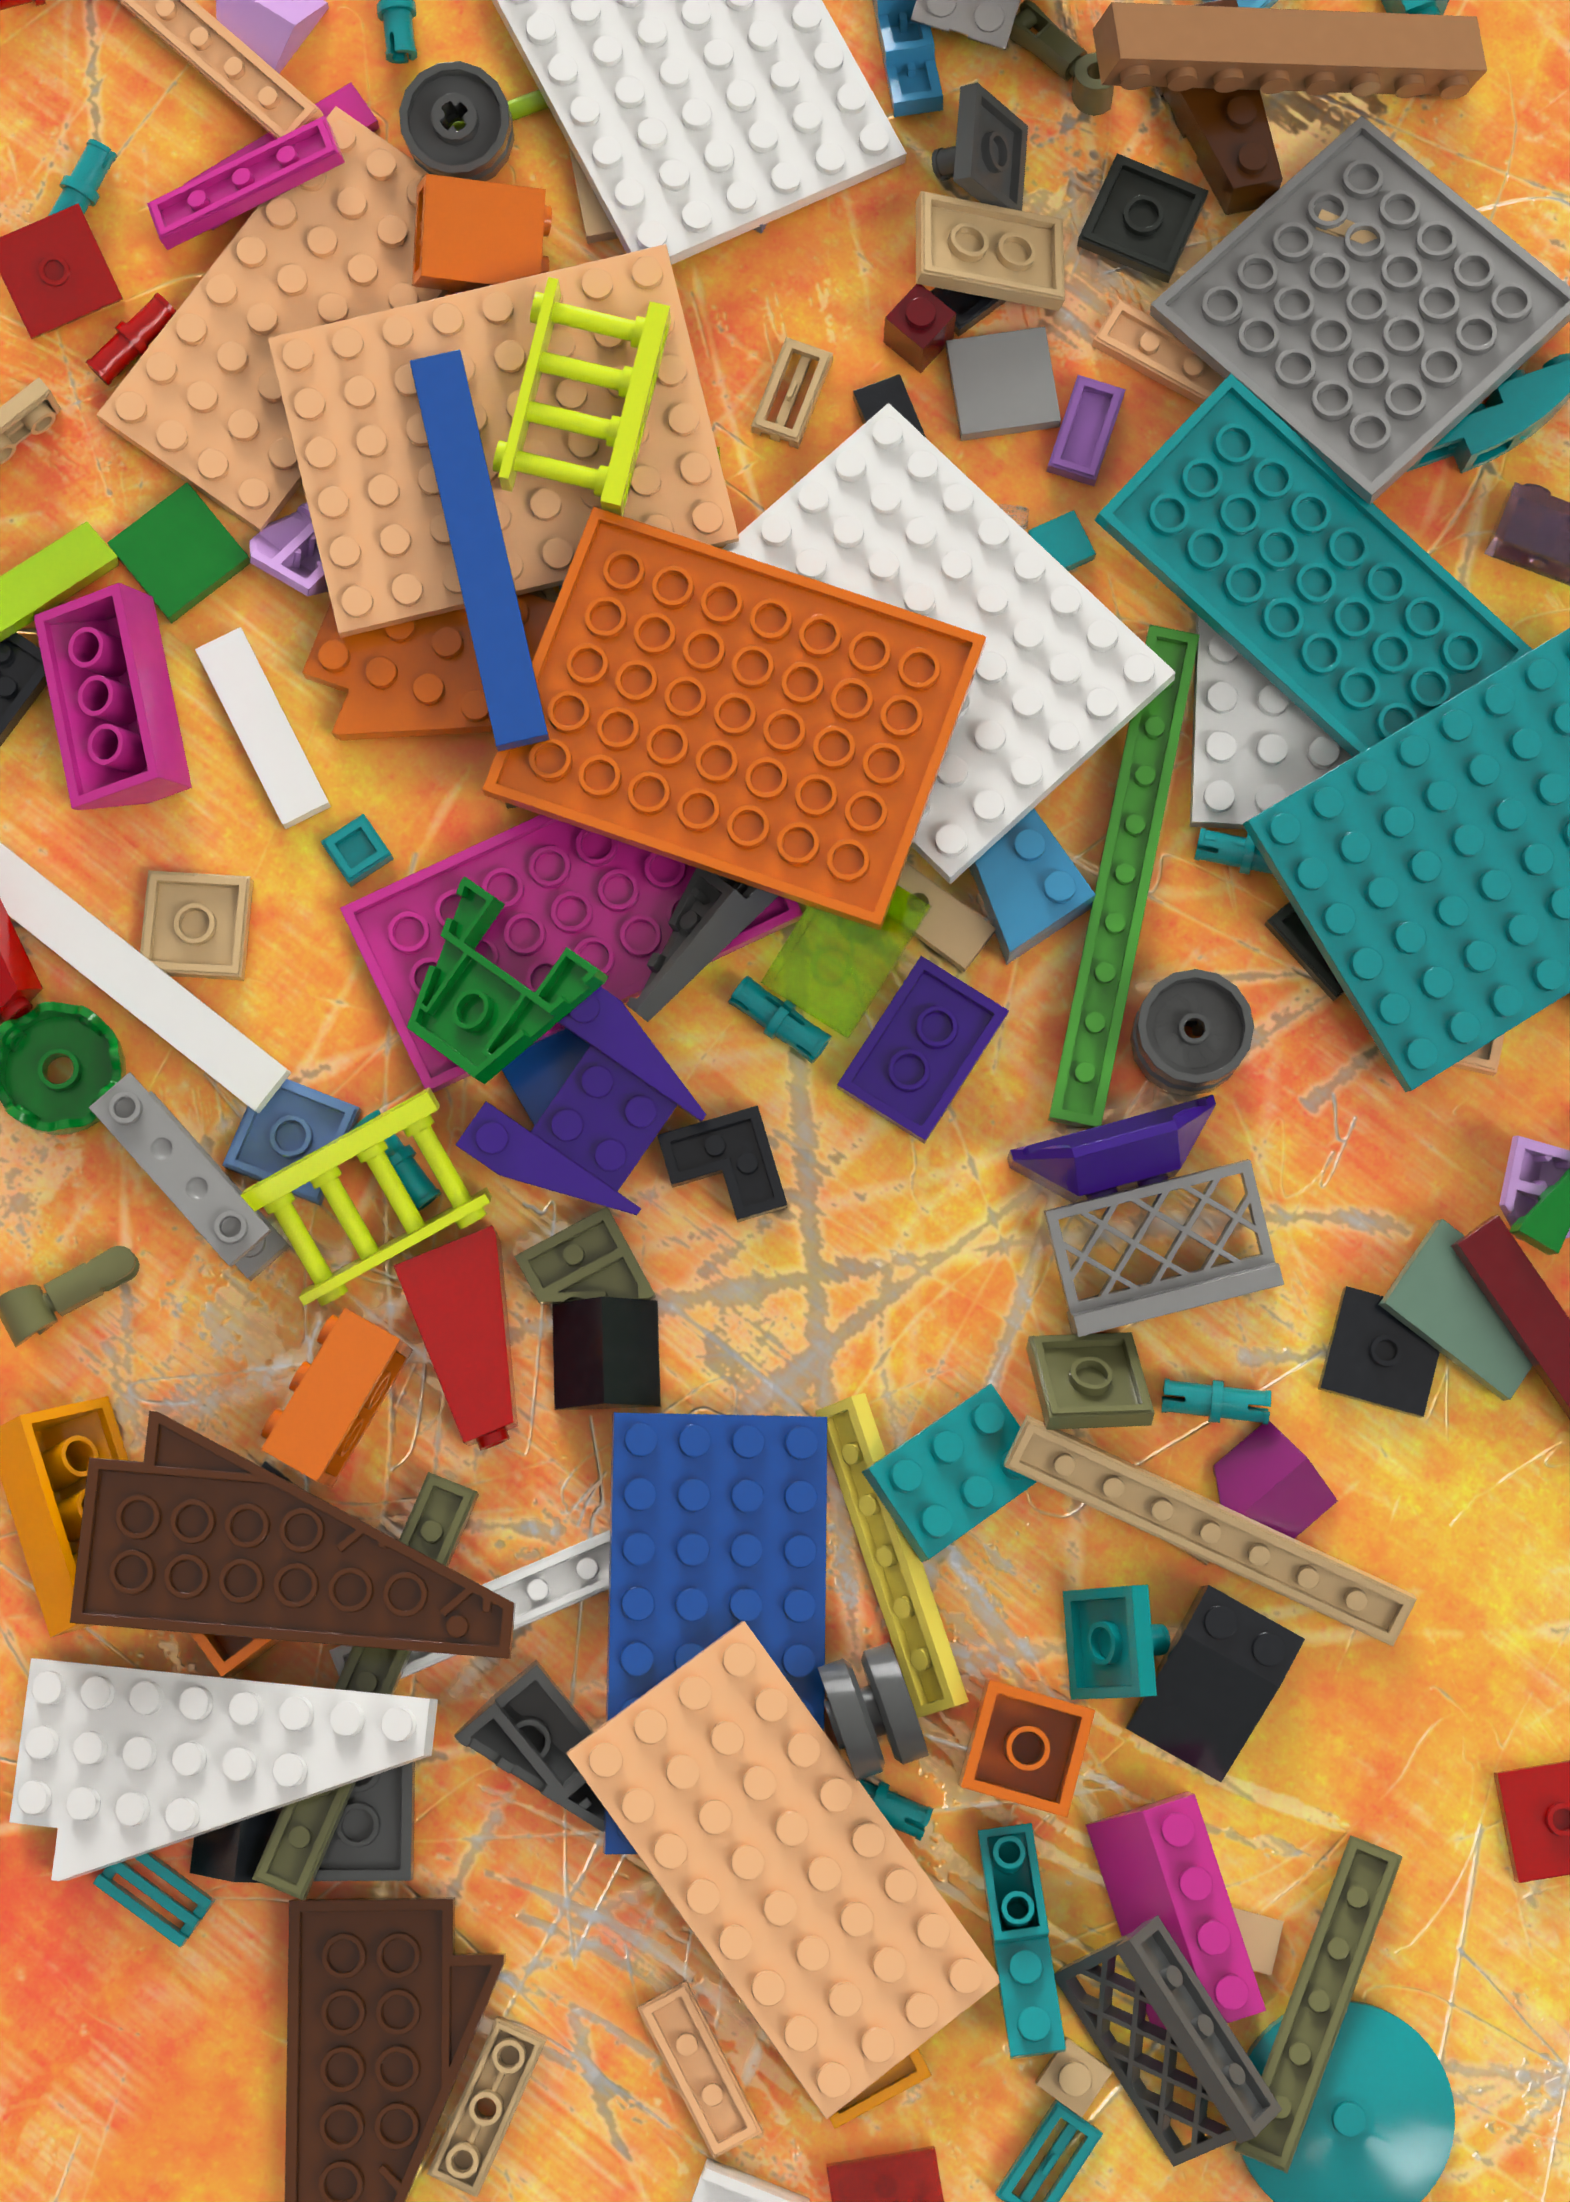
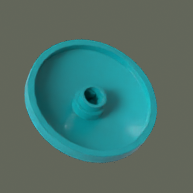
(1376, 2121)

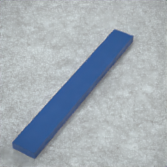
(479, 551)

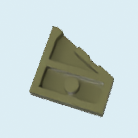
(584, 1264)

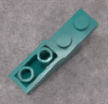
(1511, 417)
(1021, 1941)

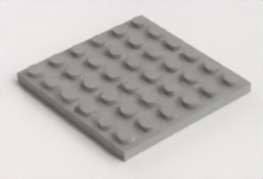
(1374, 340)

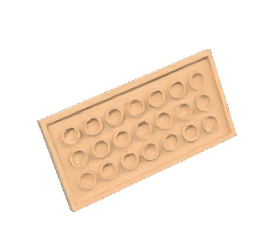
(313, 256)
(784, 1868)

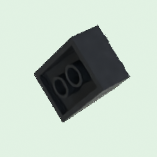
(1215, 1682)

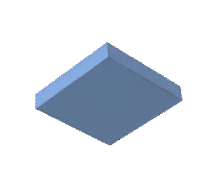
(286, 1130)

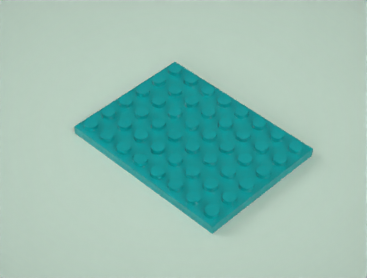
(1442, 867)

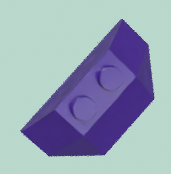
(1115, 1154)

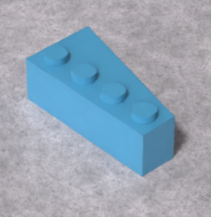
(1029, 886)

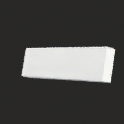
(263, 728)

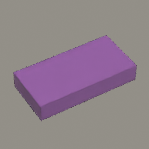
(1086, 430)

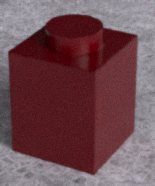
(919, 327)

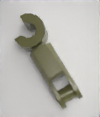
(1063, 57)
(32, 1311)

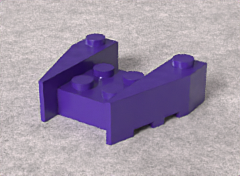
(598, 1117)

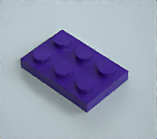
(922, 1049)

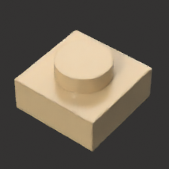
(1074, 2077)

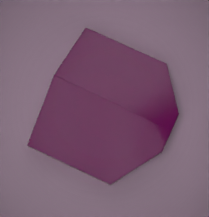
(1272, 1482)

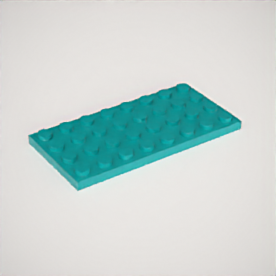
(1304, 573)

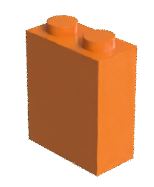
(477, 233)

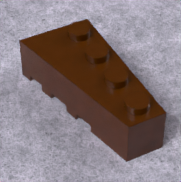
(1229, 140)

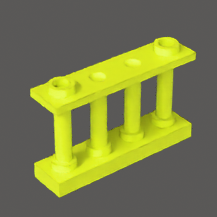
(633, 383)
(369, 1146)

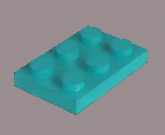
(950, 1473)

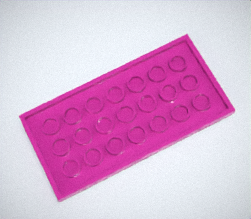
(557, 893)

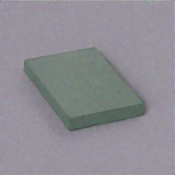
(1453, 1315)

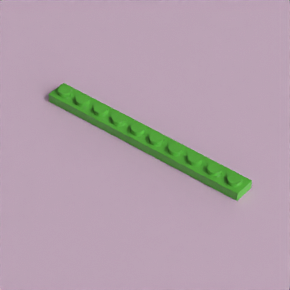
(1122, 891)

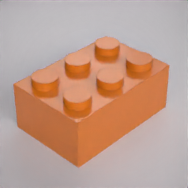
(335, 1397)

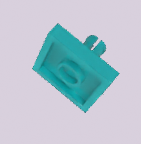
(1112, 1642)

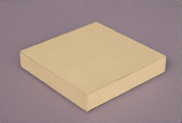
(197, 924)

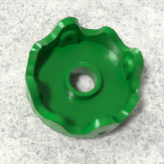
(37, 1040)

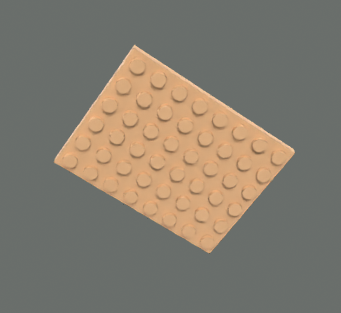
(371, 463)

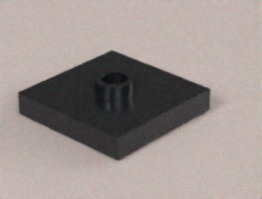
(1377, 1357)

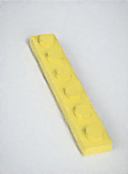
(892, 1563)

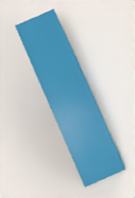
(907, 59)

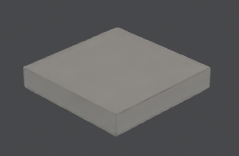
(1003, 383)

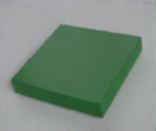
(179, 552)

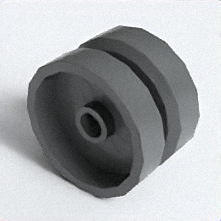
(453, 94)
(1213, 1011)
(872, 1711)

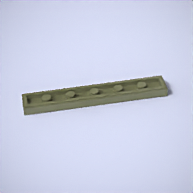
(1322, 1997)

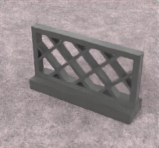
(1193, 2029)

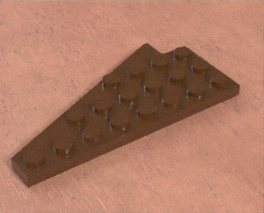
(239, 1552)
(374, 2040)

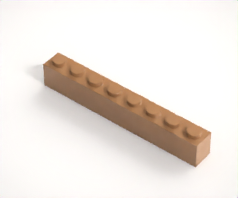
(1288, 50)

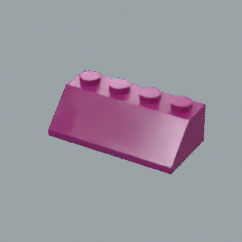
(112, 699)
(1165, 1866)

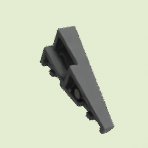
(703, 924)
(528, 1733)

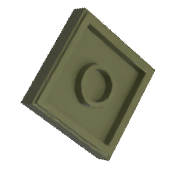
(1089, 1381)

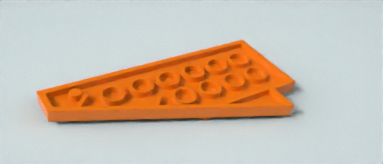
(411, 674)

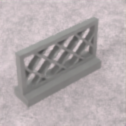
(1175, 1292)

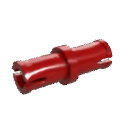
(131, 339)

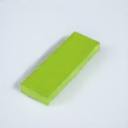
(52, 577)

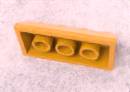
(45, 1486)

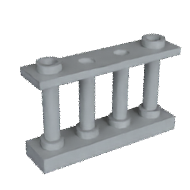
(189, 1176)

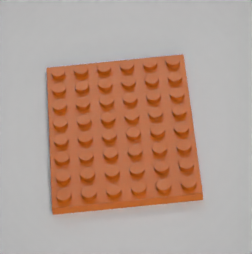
(739, 717)

